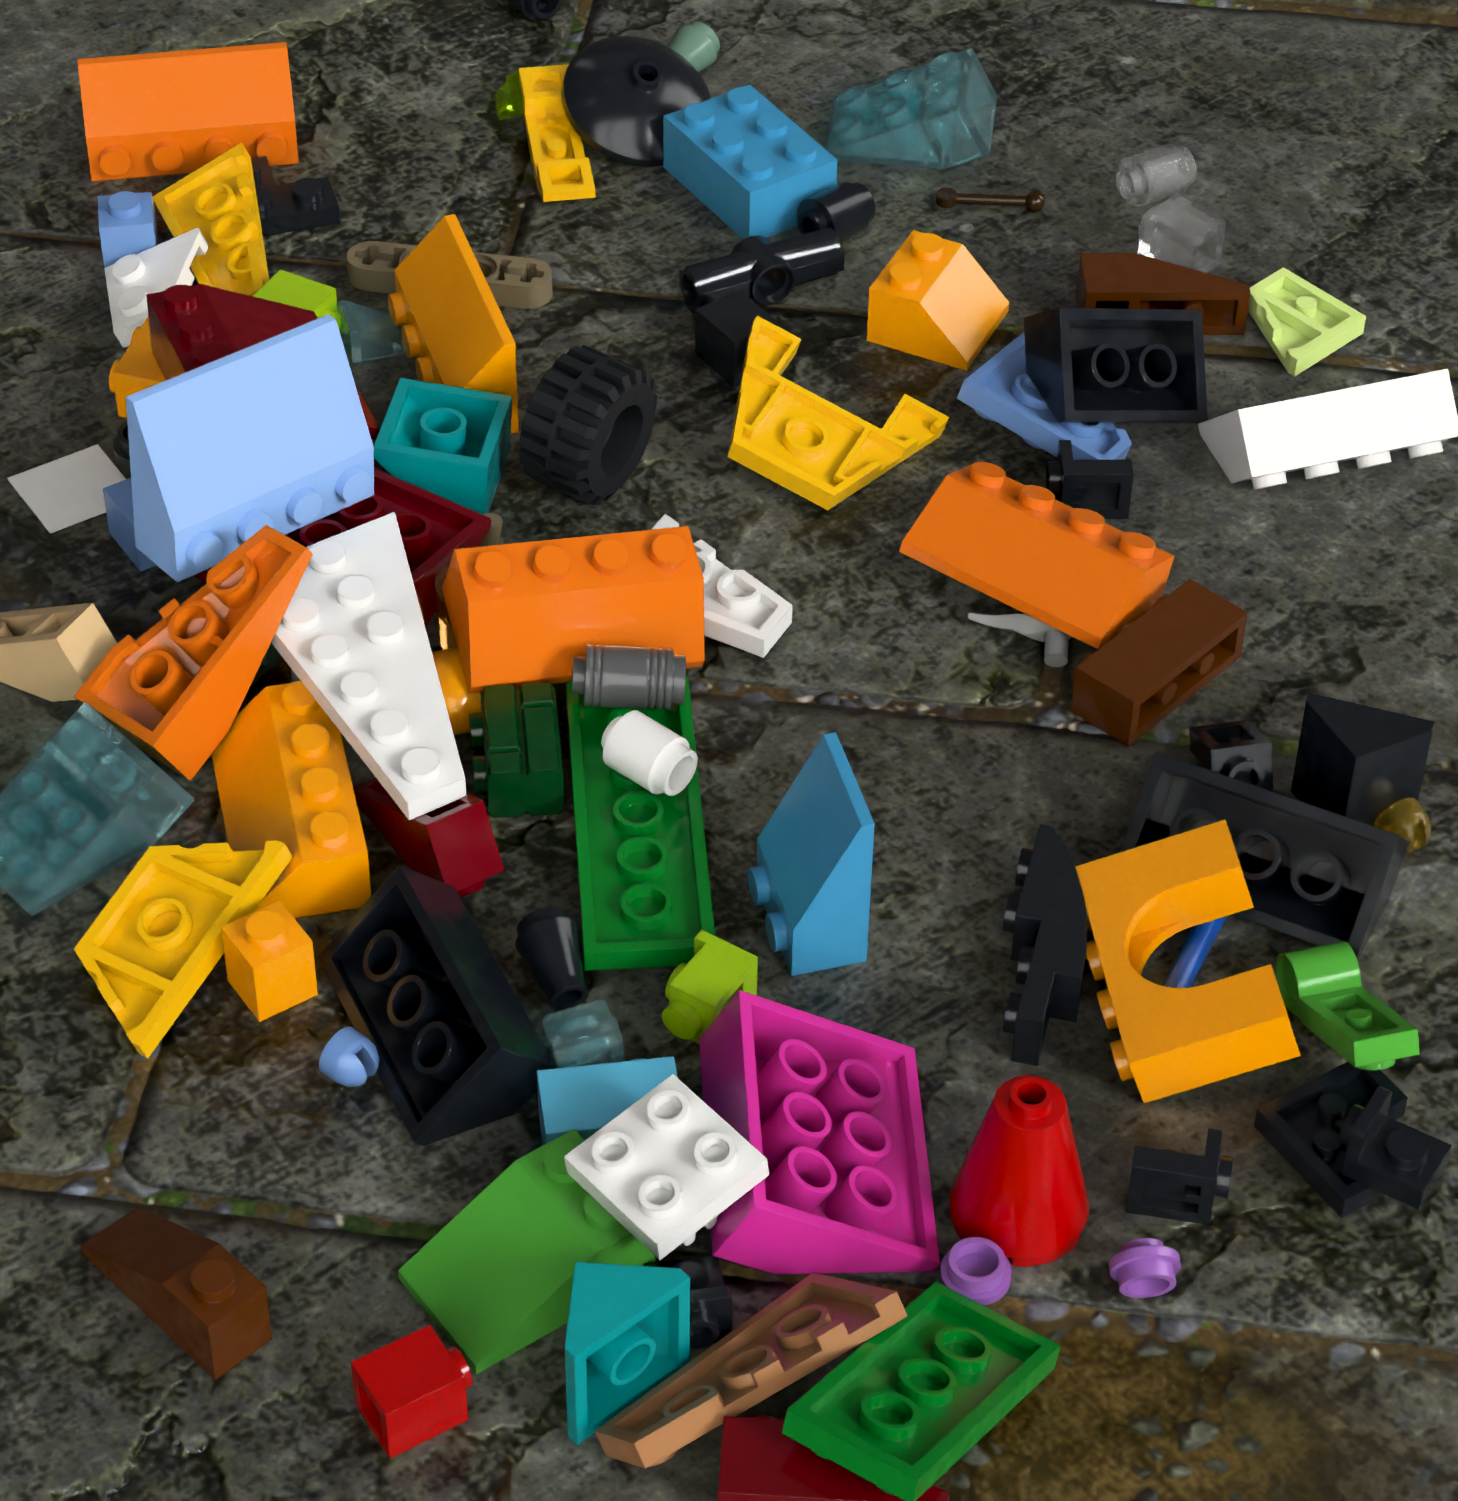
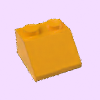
(934, 302)

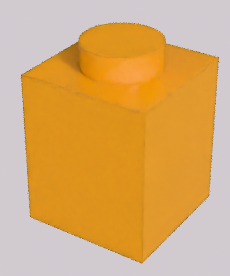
(269, 960)

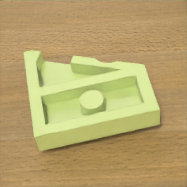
(1301, 320)

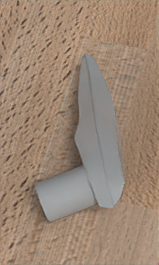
(1055, 641)

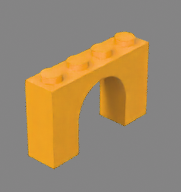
(1171, 1034)

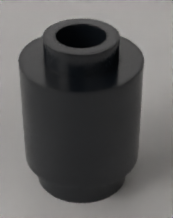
(842, 207)

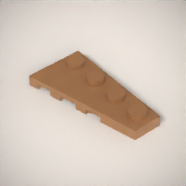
(755, 1360)

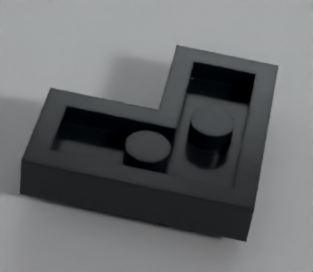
(293, 205)
(1308, 1125)

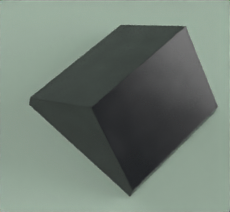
(1359, 758)

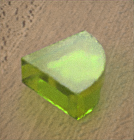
(508, 98)

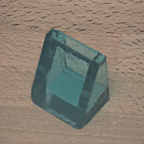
(368, 333)

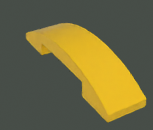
(553, 144)

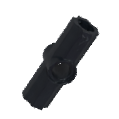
(763, 268)

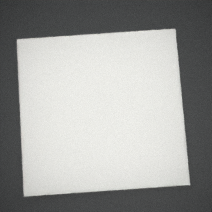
(68, 487)

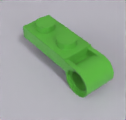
(1327, 995)

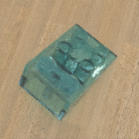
(917, 116)
(81, 811)

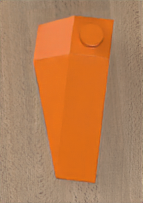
(192, 669)

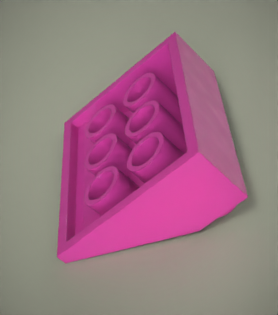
(839, 1141)

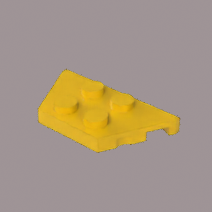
(165, 929)

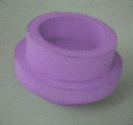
(1145, 1268)
(977, 1270)

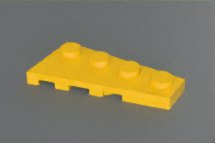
(225, 209)

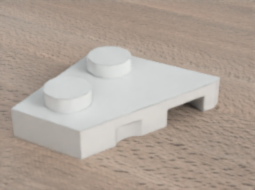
(146, 274)

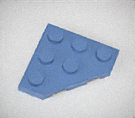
(1008, 396)

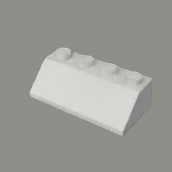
(1334, 428)

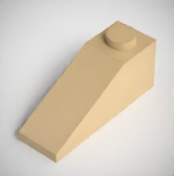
(52, 649)

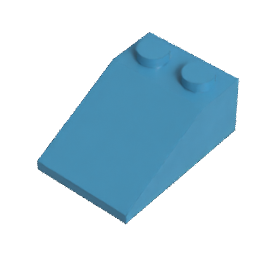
(817, 866)

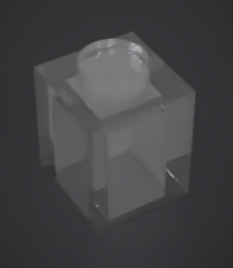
(1182, 234)

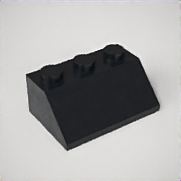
(1118, 364)

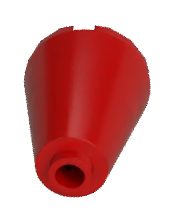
(1023, 1176)

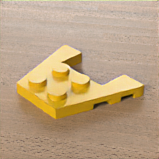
(808, 440)

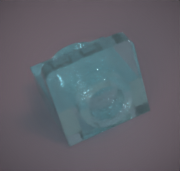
(584, 1035)

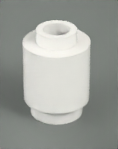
(648, 753)

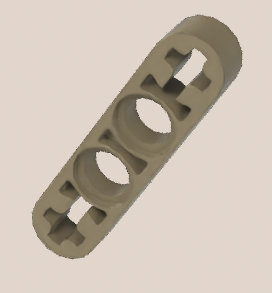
(512, 279)

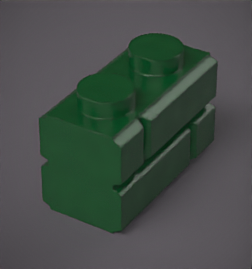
(520, 748)

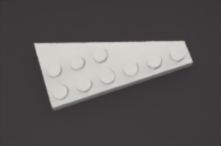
(369, 663)

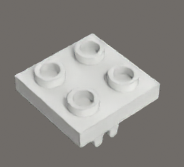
(666, 1167)

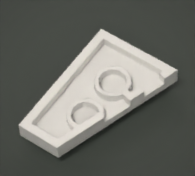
(736, 604)

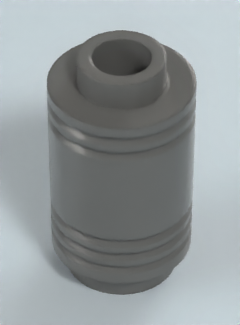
(629, 677)

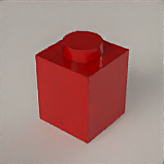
(411, 1390)

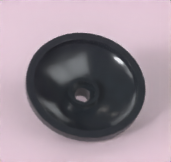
(623, 90)

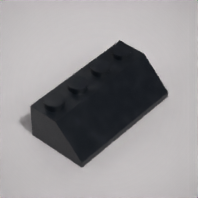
(1302, 864)
(435, 1008)

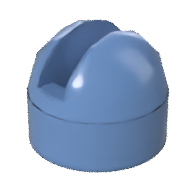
(349, 1058)

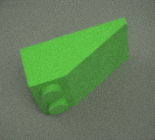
(510, 1257)

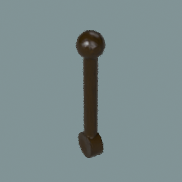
(948, 198)

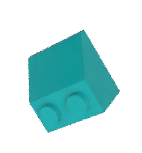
(447, 440)

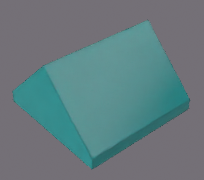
(621, 1339)

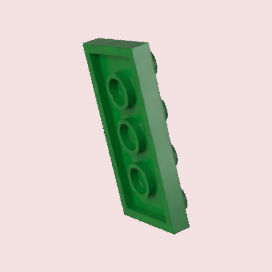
(921, 1392)

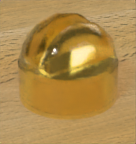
(1407, 820)

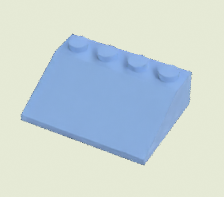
(247, 446)

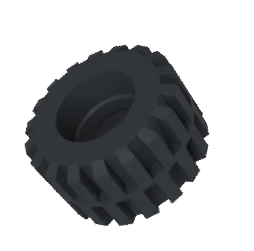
(587, 424)

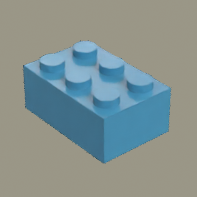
(746, 161)

